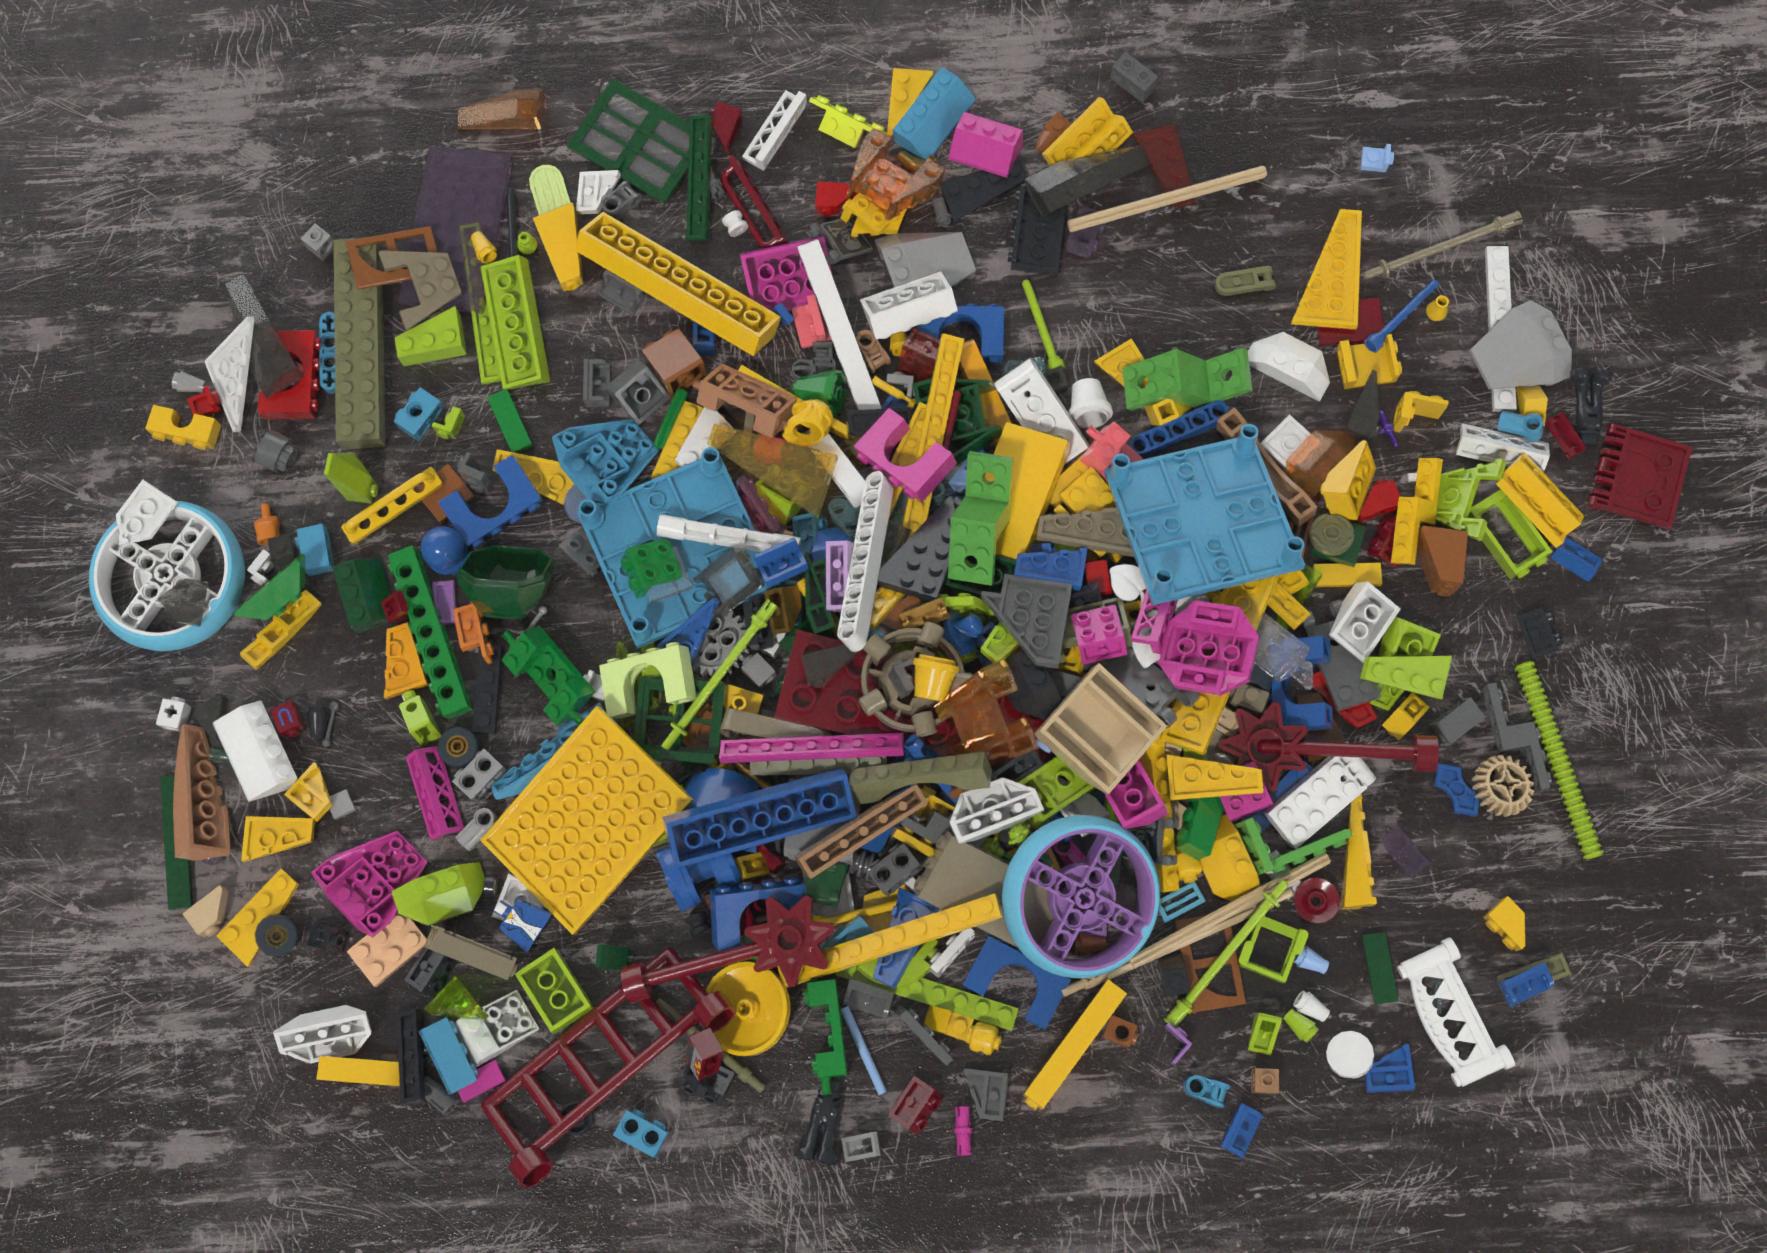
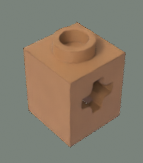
(1265, 1081)

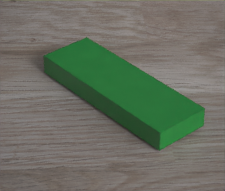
(509, 421)

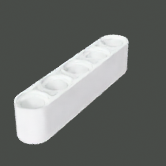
(844, 474)

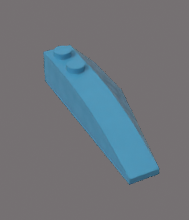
(517, 779)

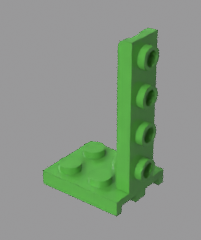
(1260, 852)

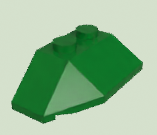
(276, 593)

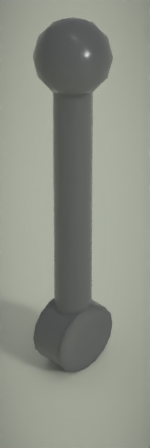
(334, 706)

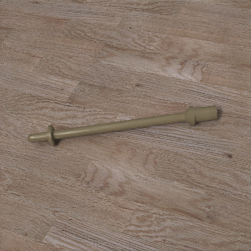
(1499, 225)

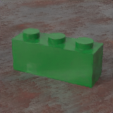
(1199, 827)

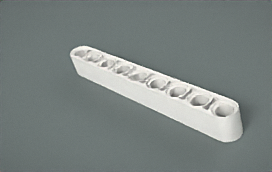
(838, 326)
(865, 562)

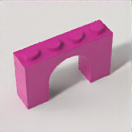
(916, 479)

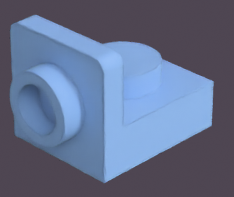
(1376, 158)

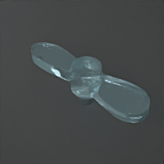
(1437, 981)

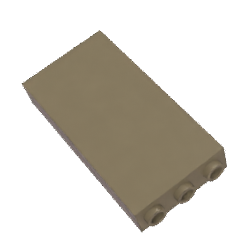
(969, 872)

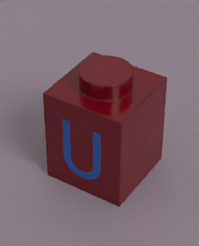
(288, 719)

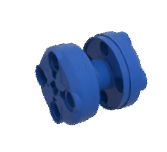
(683, 879)

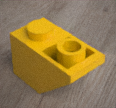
(1165, 411)
(1509, 922)

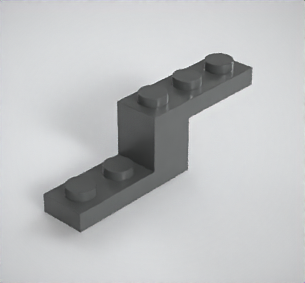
(1516, 737)

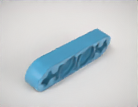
(326, 352)

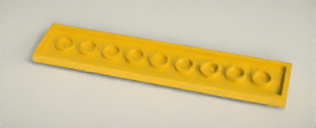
(1197, 723)

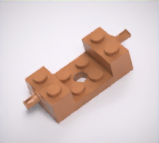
(729, 385)

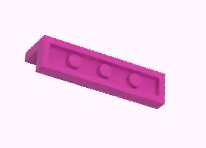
(1160, 621)
(429, 792)

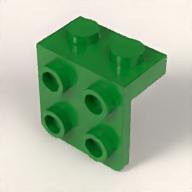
(650, 566)

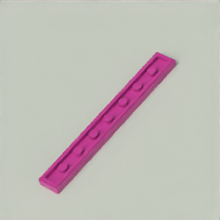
(812, 748)

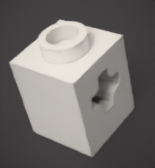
(173, 722)

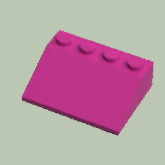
(779, 275)

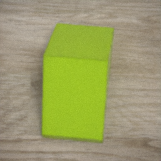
(1264, 1033)

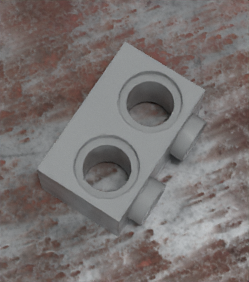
(483, 779)

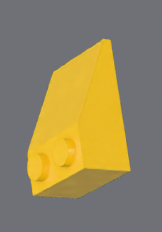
(1349, 482)

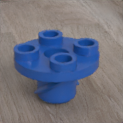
(962, 631)

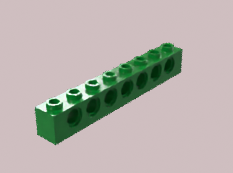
(459, 702)

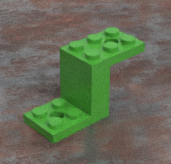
(1187, 379)
(980, 518)

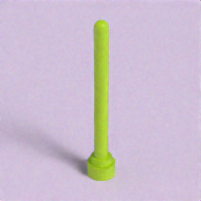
(1054, 360)

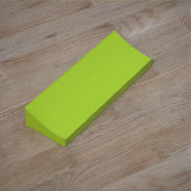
(515, 323)

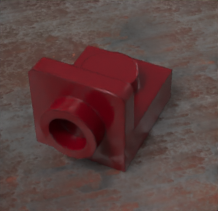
(395, 607)

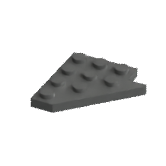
(1033, 615)

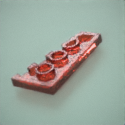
(1166, 158)

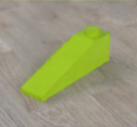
(350, 477)
(1403, 639)

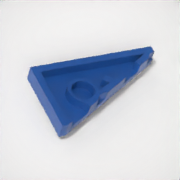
(693, 630)

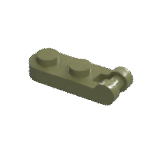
(1245, 281)

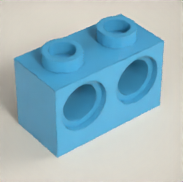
(639, 1138)

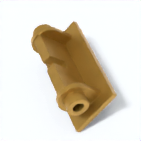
(929, 612)

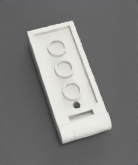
(1042, 409)
(1318, 798)

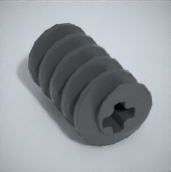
(862, 864)

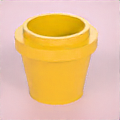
(933, 677)

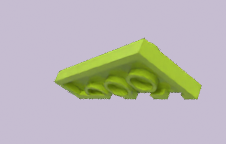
(1410, 673)

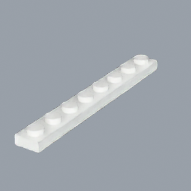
(1498, 306)

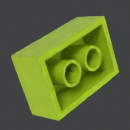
(554, 991)

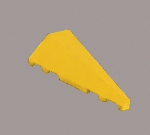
(1357, 870)

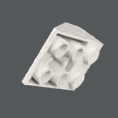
(507, 1025)

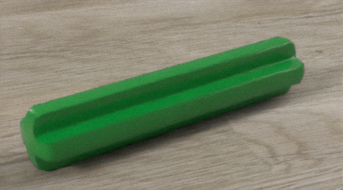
(670, 418)

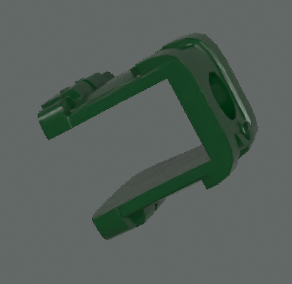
(827, 885)

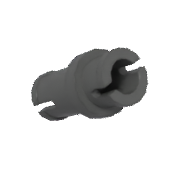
(715, 186)

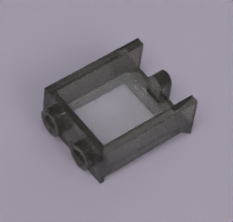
(730, 580)

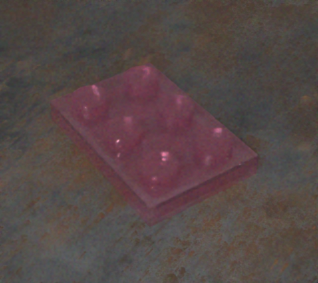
(756, 507)

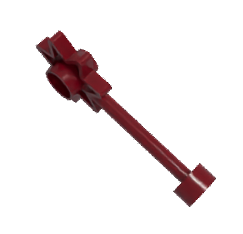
(1279, 746)
(786, 941)

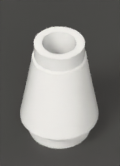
(1309, 1005)

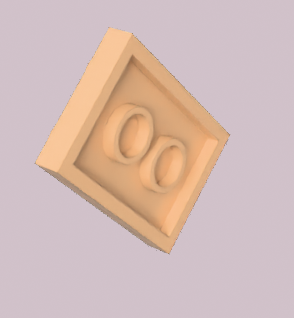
(388, 950)

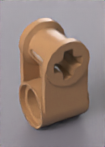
(873, 354)

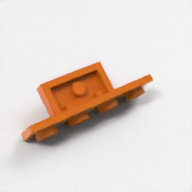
(472, 630)

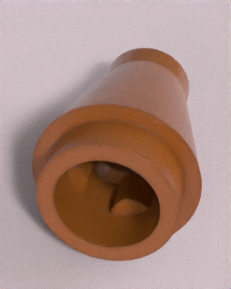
(1088, 944)

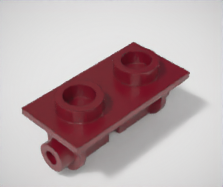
(1565, 435)

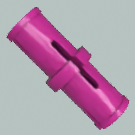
(963, 1131)

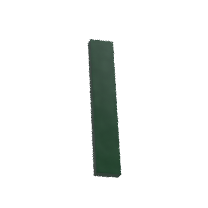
(699, 178)
(177, 869)

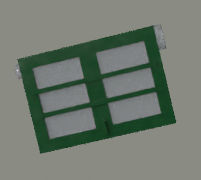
(636, 139)

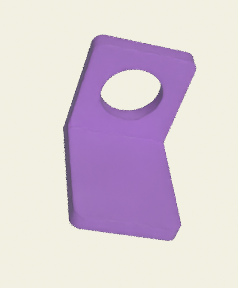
(1181, 1036)

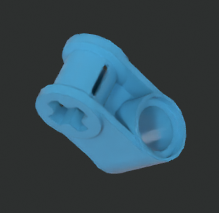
(1211, 1091)

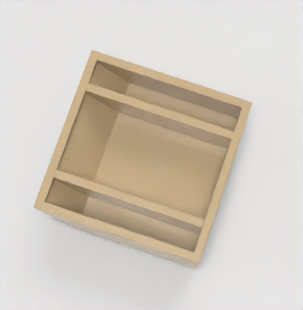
(1100, 729)

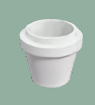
(1089, 404)

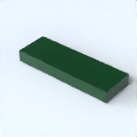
(1379, 968)

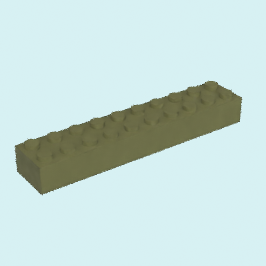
(358, 353)

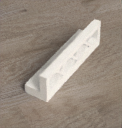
(779, 131)
(1482, 447)

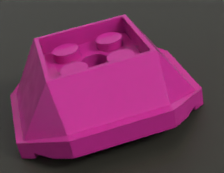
(1206, 628)

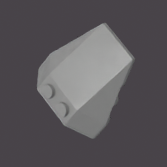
(923, 254)
(1523, 350)

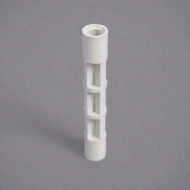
(716, 534)

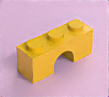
(200, 432)

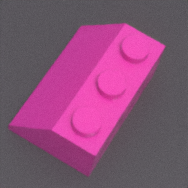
(986, 144)
(1136, 799)

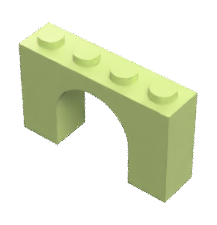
(620, 676)

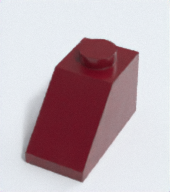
(725, 124)

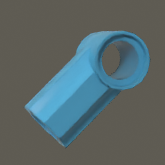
(1520, 425)

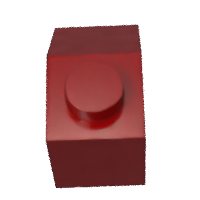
(831, 198)
(1380, 500)

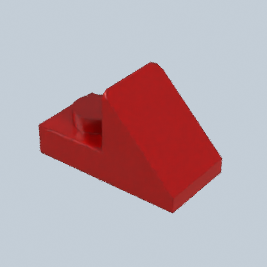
(1098, 572)

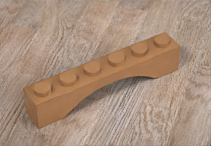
(1292, 498)

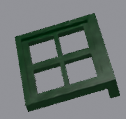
(677, 752)

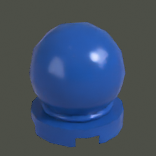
(444, 550)

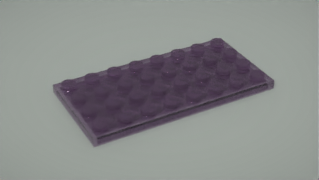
(457, 198)

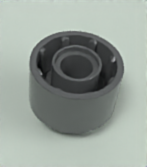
(276, 452)

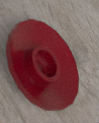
(1328, 900)

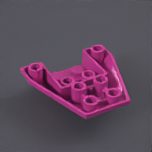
(365, 876)

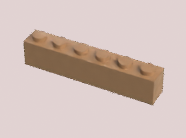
(860, 830)

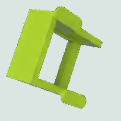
(1297, 945)

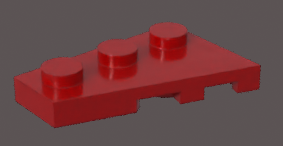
(1356, 716)

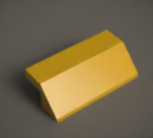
(1091, 133)
(1540, 499)

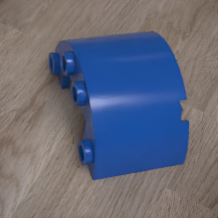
(718, 785)

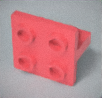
(810, 323)

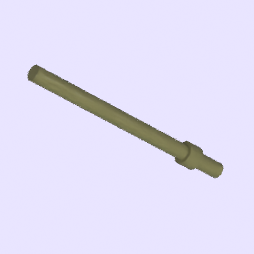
(744, 1074)

